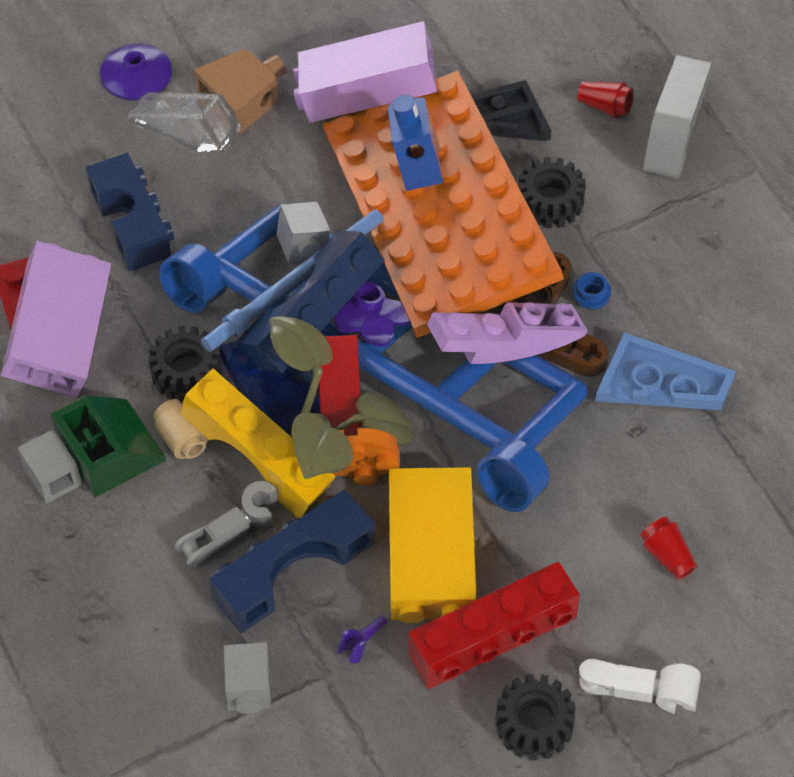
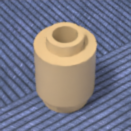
(177, 432)

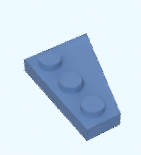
(663, 377)

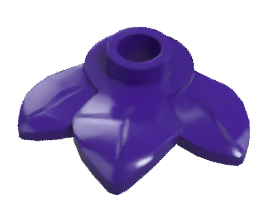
(371, 315)

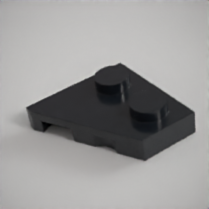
(513, 112)

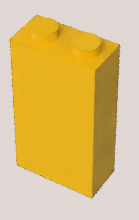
(430, 542)

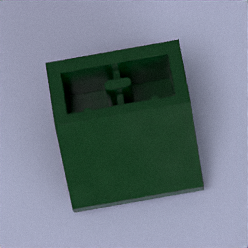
(106, 441)

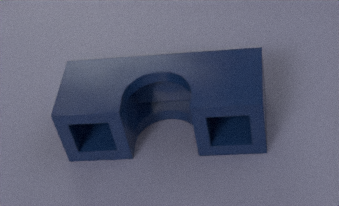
(121, 188)

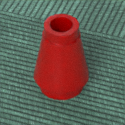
(607, 97)
(668, 547)

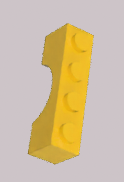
(229, 416)

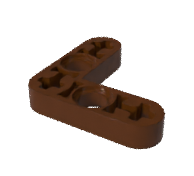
(584, 346)

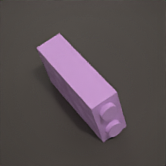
(365, 72)
(56, 319)

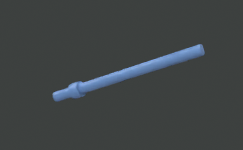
(239, 320)

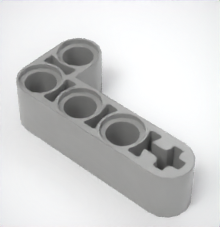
(676, 116)

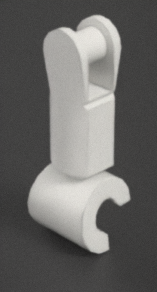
(675, 685)

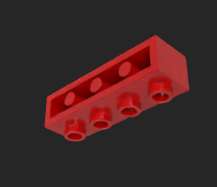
(493, 625)

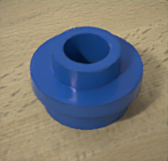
(594, 283)

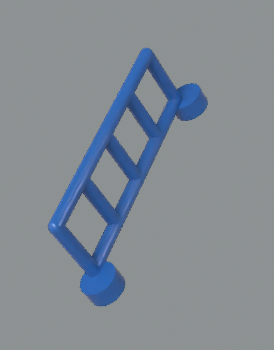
(508, 475)

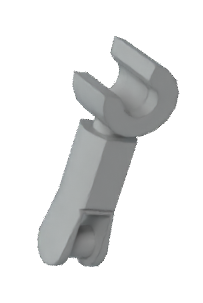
(231, 524)

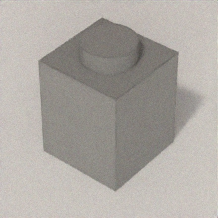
(301, 230)
(49, 466)
(247, 677)

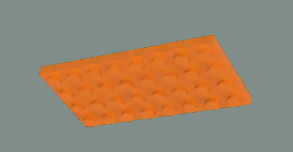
(453, 241)

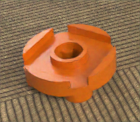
(372, 456)

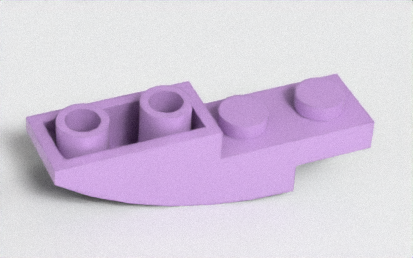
(512, 335)

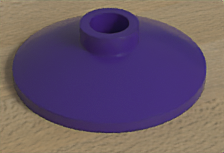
(135, 70)

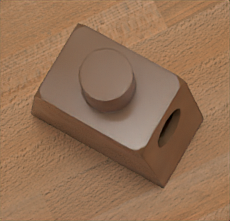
(243, 82)

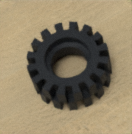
(555, 176)
(175, 347)
(541, 694)

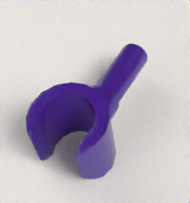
(356, 640)

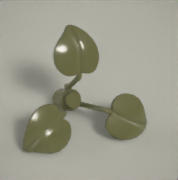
(315, 442)

